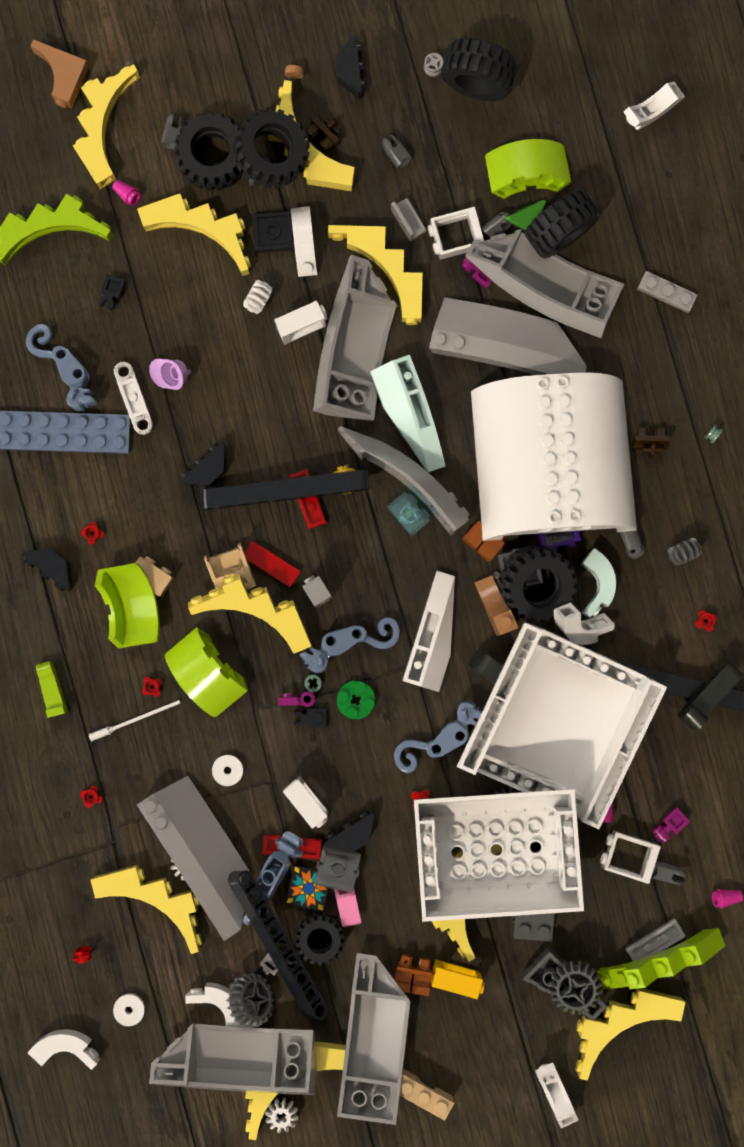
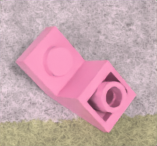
(347, 908)

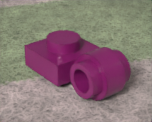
(479, 276)
(289, 699)
(674, 821)

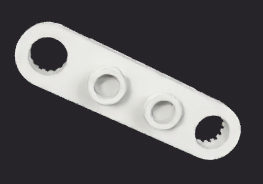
(133, 398)

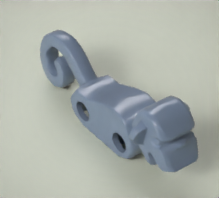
(68, 367)
(344, 641)
(445, 739)
(278, 865)

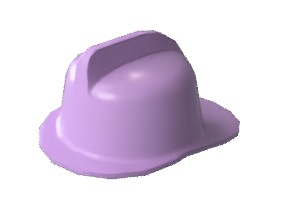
(169, 373)

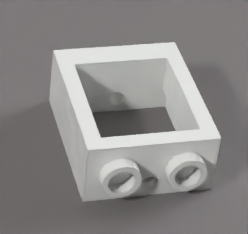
(473, 221)
(301, 322)
(306, 803)
(648, 863)

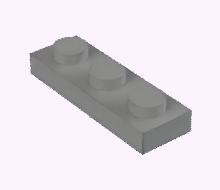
(667, 292)
(656, 941)

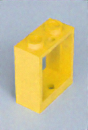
(457, 979)

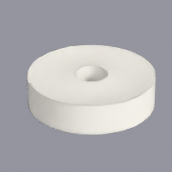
(224, 778)
(129, 1000)

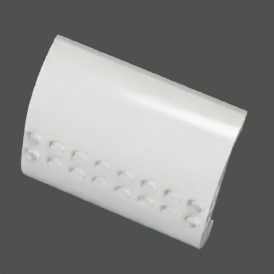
(552, 455)
(562, 722)

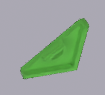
(526, 215)

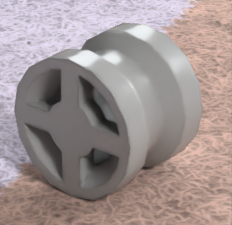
(434, 60)

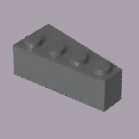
(540, 973)

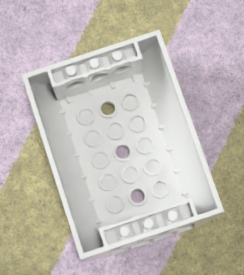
(503, 883)

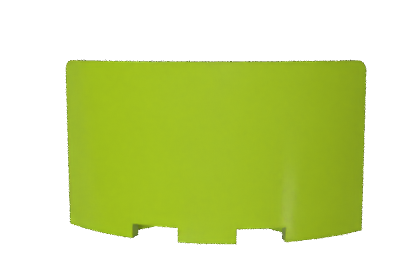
(527, 164)
(131, 603)
(203, 674)

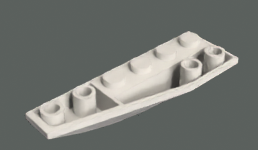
(433, 639)

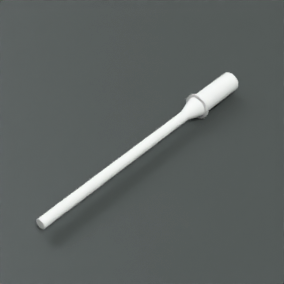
(108, 730)

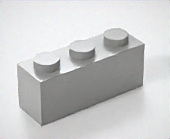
(316, 591)

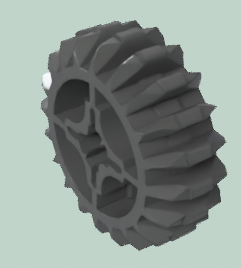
(255, 989)
(569, 991)

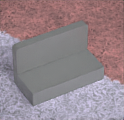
(408, 219)

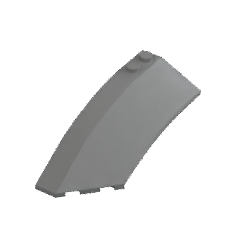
(548, 284)
(503, 339)
(354, 344)
(412, 475)
(198, 850)
(374, 1045)
(239, 1060)

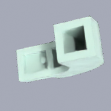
(605, 579)

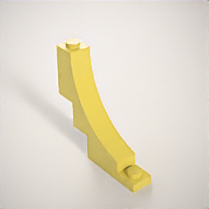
(371, 243)

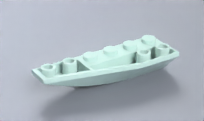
(408, 409)

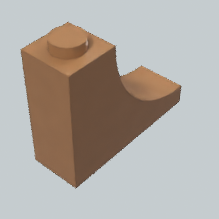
(68, 73)
(495, 606)

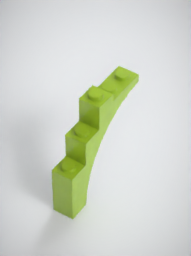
(69, 215)
(665, 963)

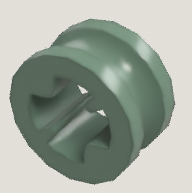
(713, 433)
(319, 683)

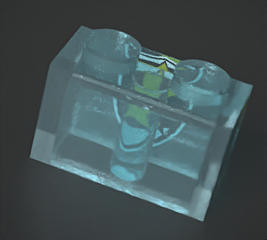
(408, 513)

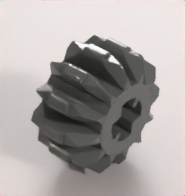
(684, 551)

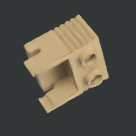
(229, 563)

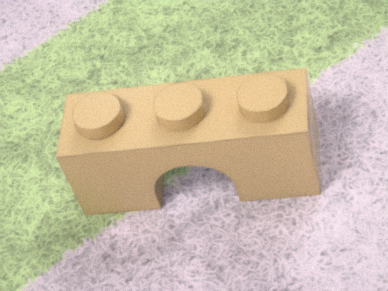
(432, 1100)

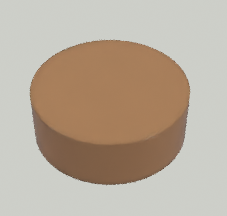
(294, 71)

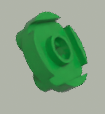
(352, 710)

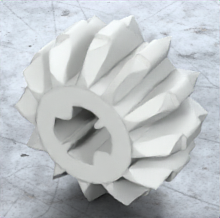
(257, 296)
(283, 1121)

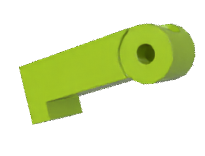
(51, 689)

